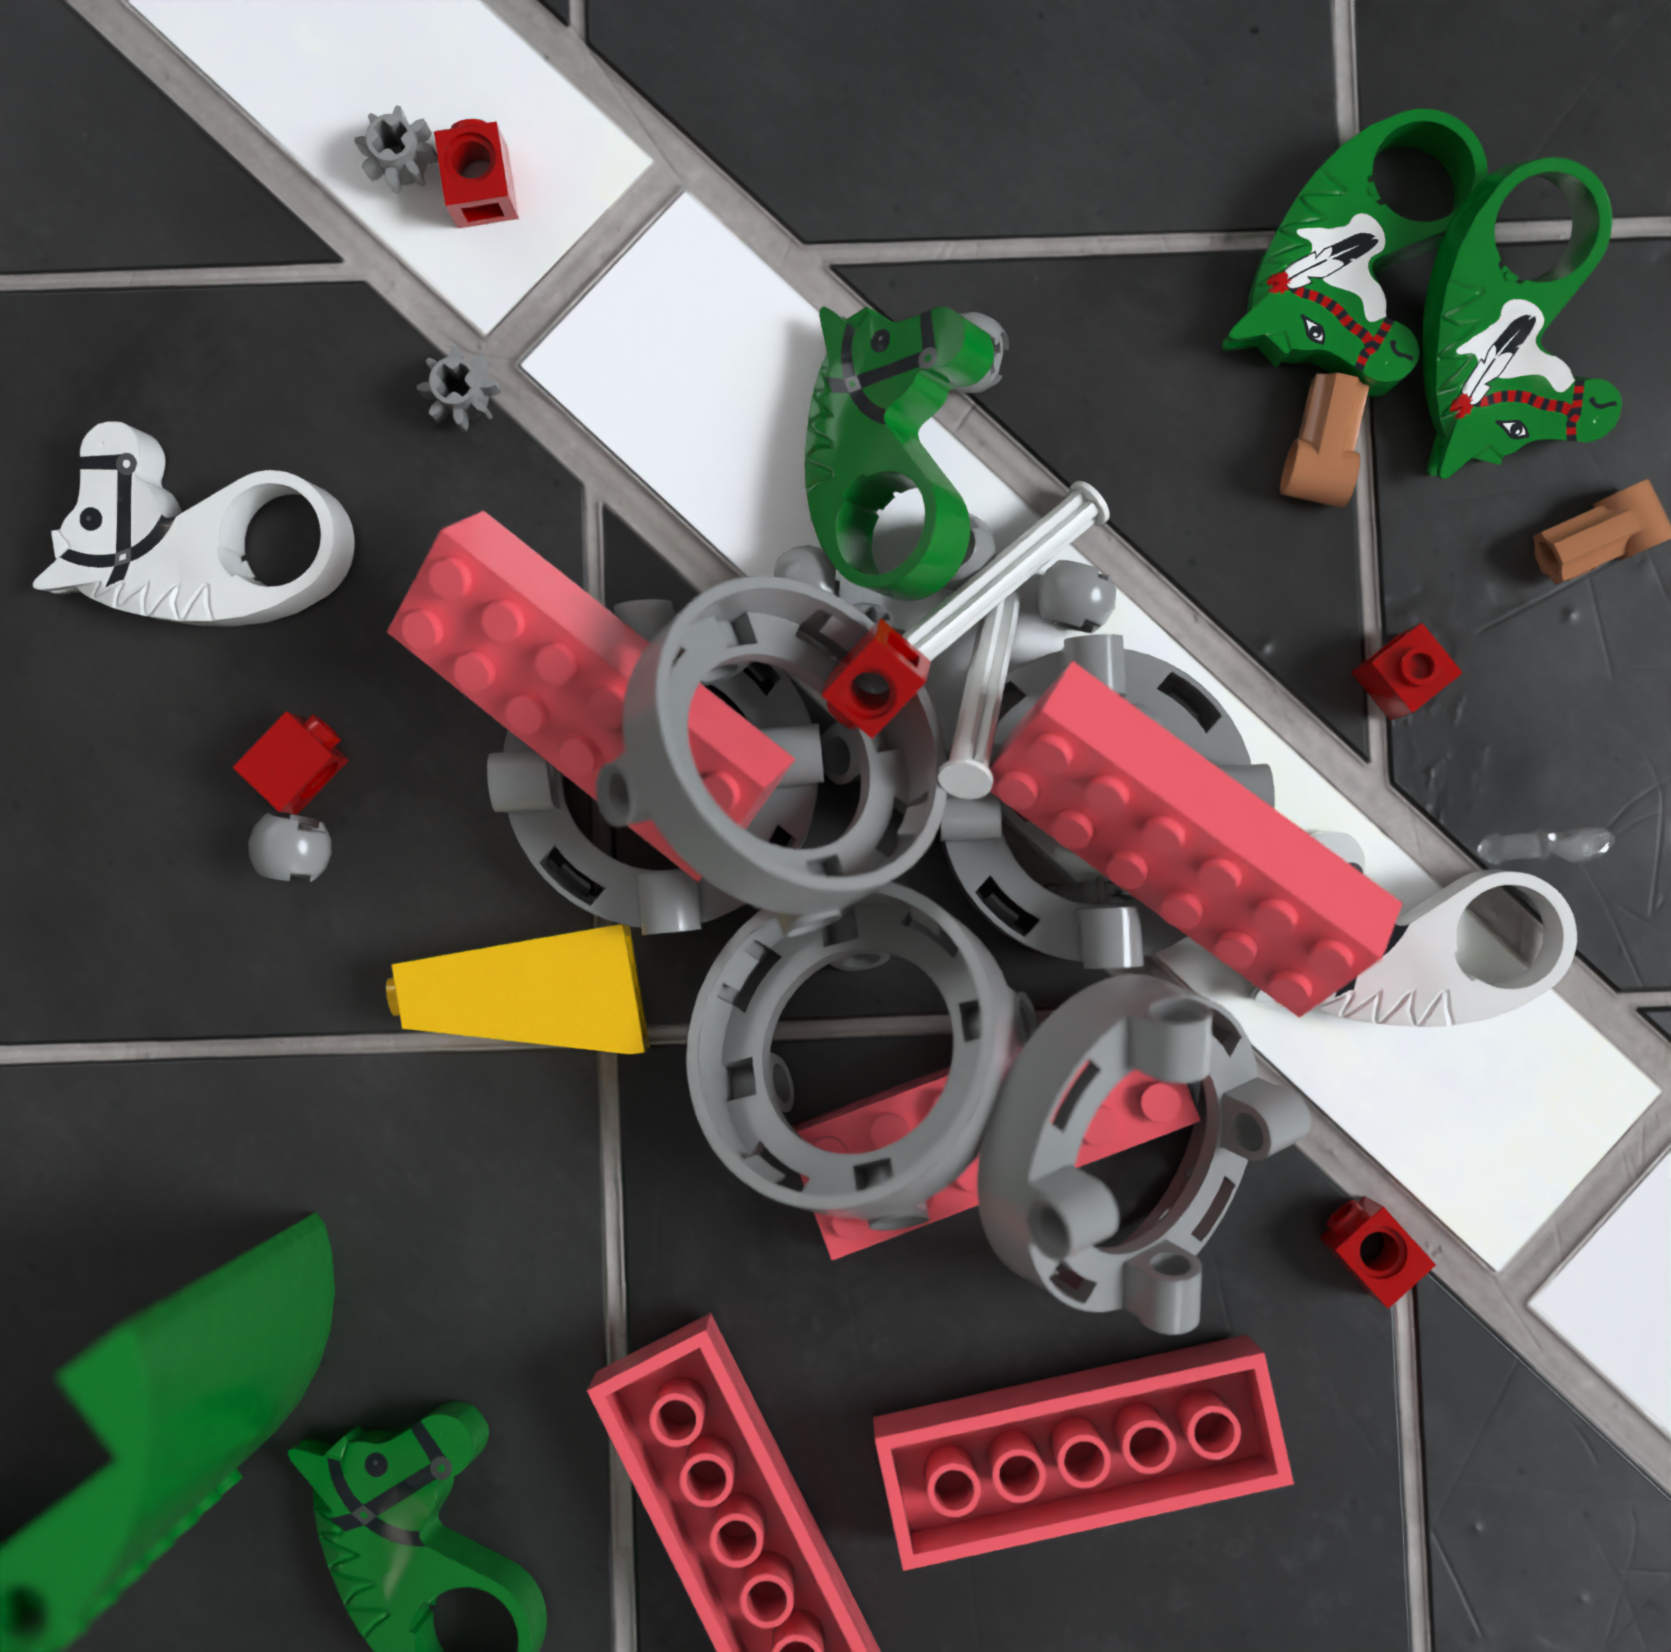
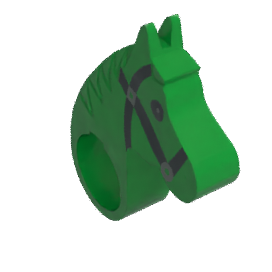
(866, 445)
(383, 1534)

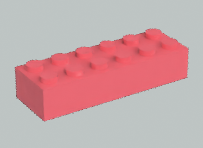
(559, 669)
(1192, 843)
(1129, 1115)
(1081, 1451)
(725, 1498)

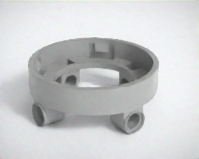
(659, 782)
(972, 831)
(657, 899)
(745, 1088)
(1050, 1212)

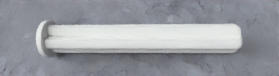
(1008, 570)
(967, 770)

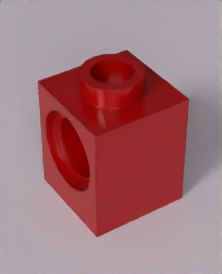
(483, 198)
(884, 653)
(1406, 672)
(292, 761)
(1397, 1266)

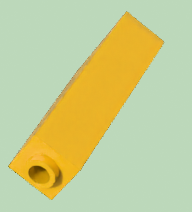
(538, 991)

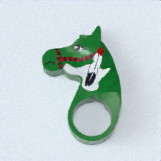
(1317, 280)
(1483, 329)

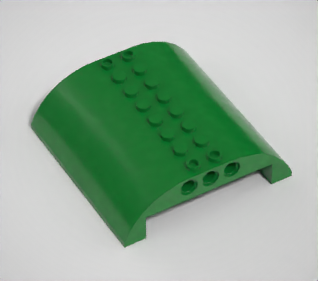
(180, 1408)

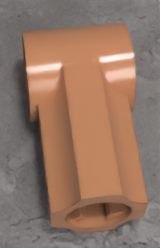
(1323, 457)
(1613, 529)

